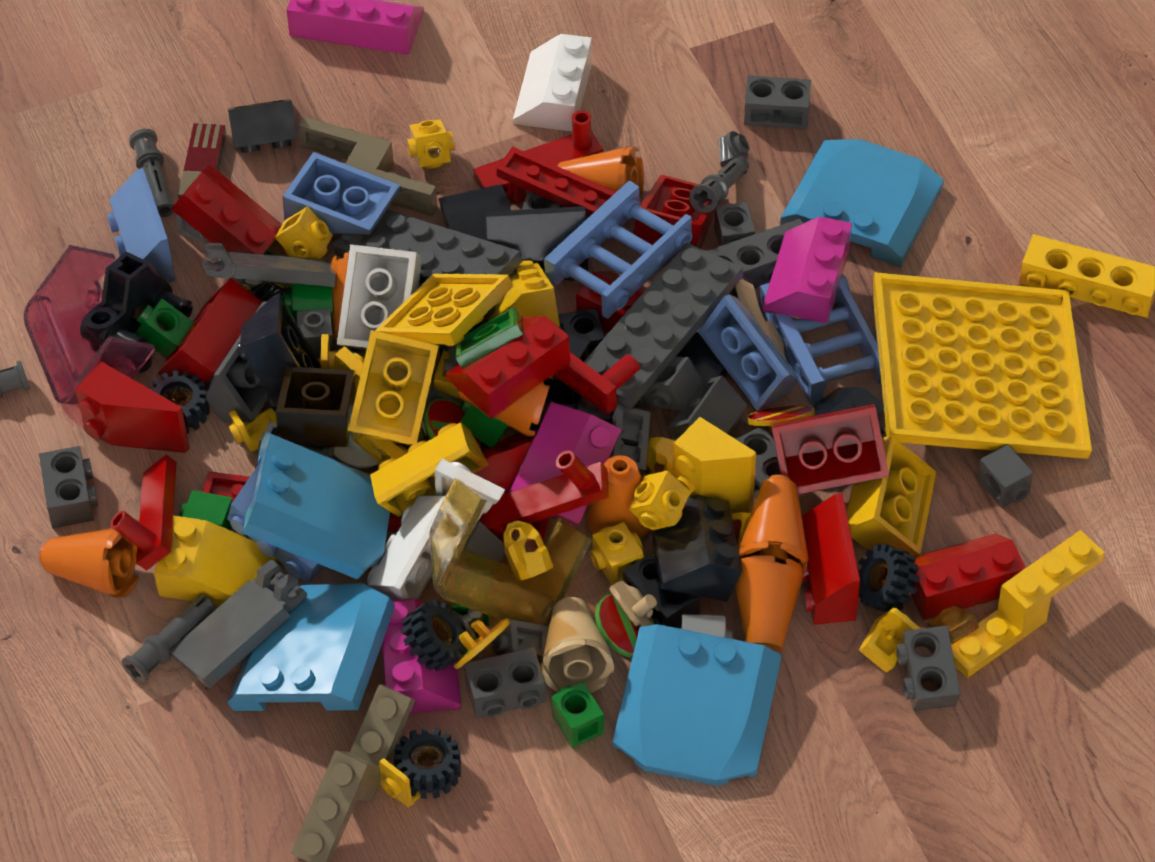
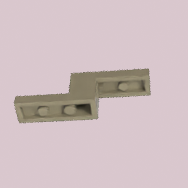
(369, 155)
(352, 776)

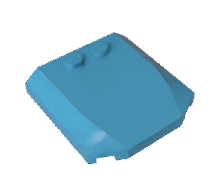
(872, 188)
(316, 508)
(318, 652)
(696, 705)

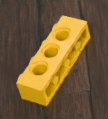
(1089, 275)

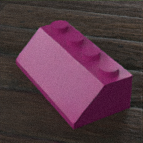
(356, 23)

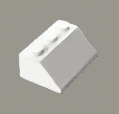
(555, 83)
(374, 288)
(407, 555)

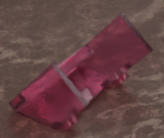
(55, 320)

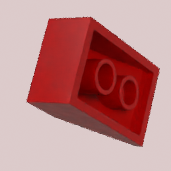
(671, 202)
(129, 413)

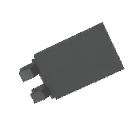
(267, 267)
(239, 625)

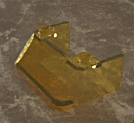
(489, 584)

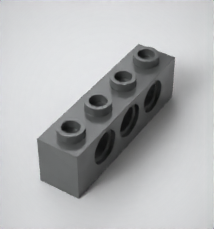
(756, 253)

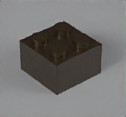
(316, 406)

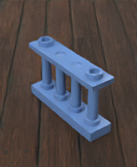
(605, 224)
(801, 354)

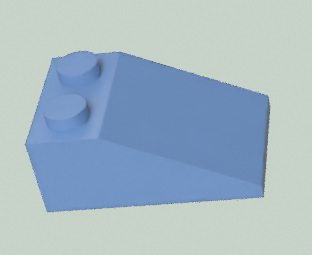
(339, 195)

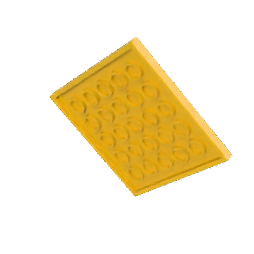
(979, 366)

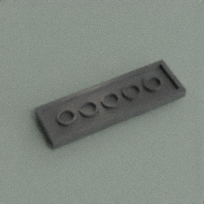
(440, 248)
(665, 318)

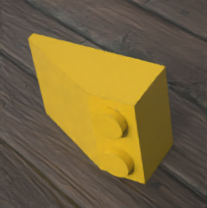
(393, 388)
(207, 562)

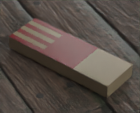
(203, 149)

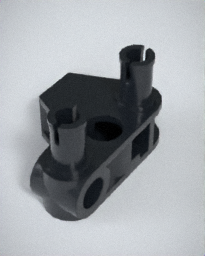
(127, 286)

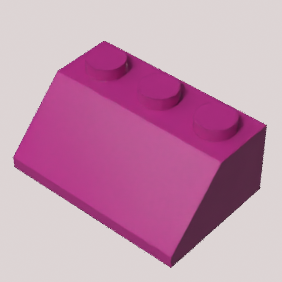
(809, 269)
(563, 431)
(403, 673)

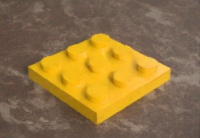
(446, 307)

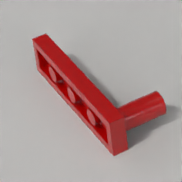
(578, 144)
(549, 181)
(598, 388)
(573, 489)
(155, 526)

